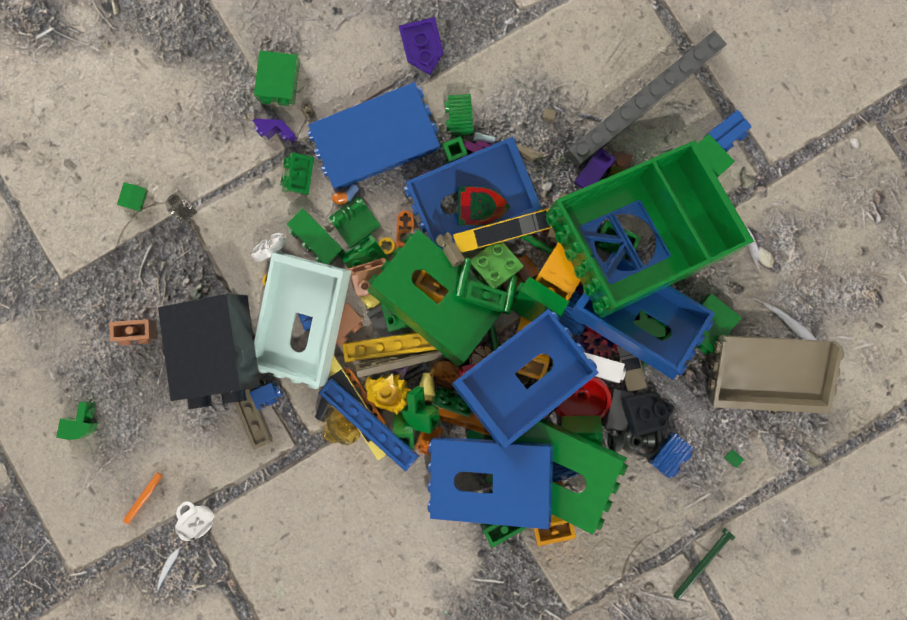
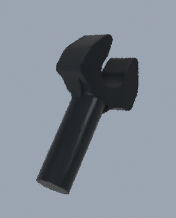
(417, 370)

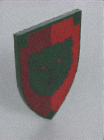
(480, 206)

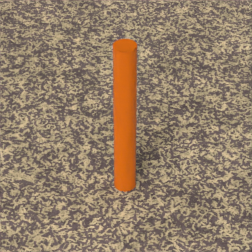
(142, 498)

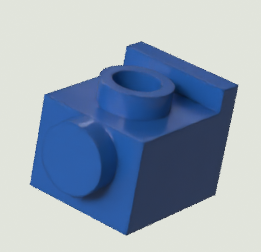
(266, 395)

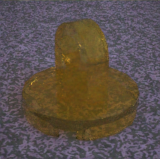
(340, 429)

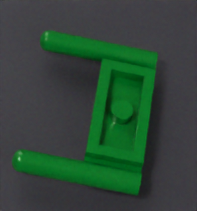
(485, 295)

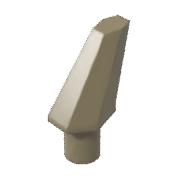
(529, 153)

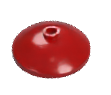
(593, 402)

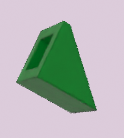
(734, 459)

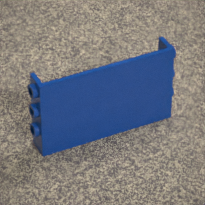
(374, 136)

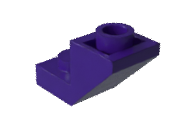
(270, 127)
(595, 169)

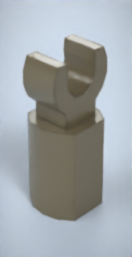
(450, 249)

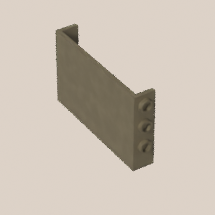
(774, 374)

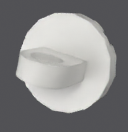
(265, 248)
(193, 522)

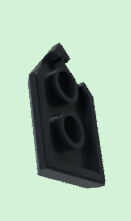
(646, 413)

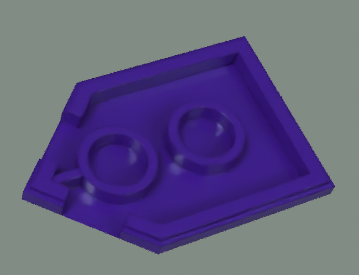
(422, 44)

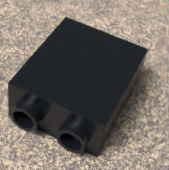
(209, 349)

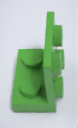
(495, 265)

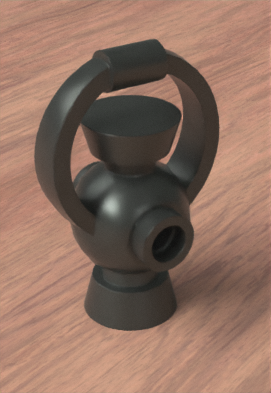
(634, 444)

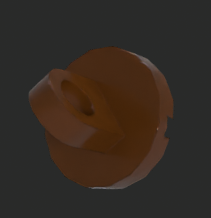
(445, 373)

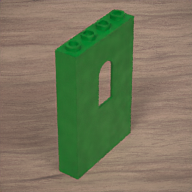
(451, 325)
(596, 463)

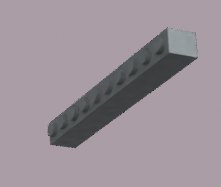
(646, 99)

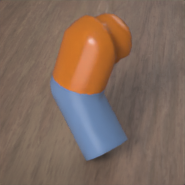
(346, 196)

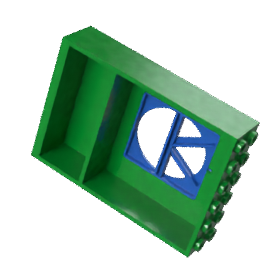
(681, 205)

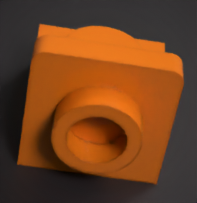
(425, 438)

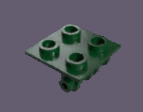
(450, 401)

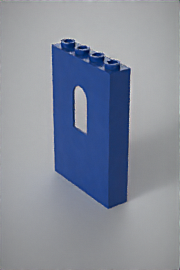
(493, 167)
(679, 312)
(501, 398)
(520, 482)

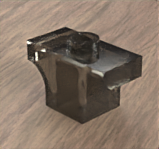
(180, 207)

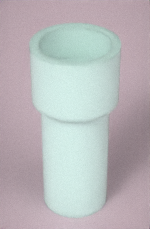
(484, 138)

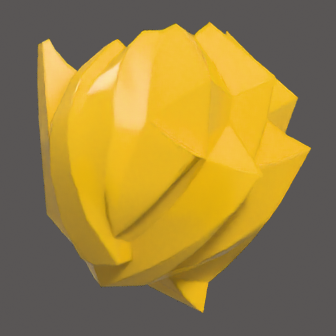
(388, 392)

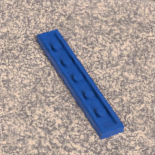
(369, 424)

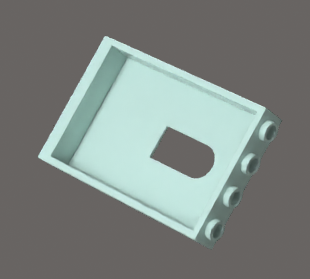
(307, 289)

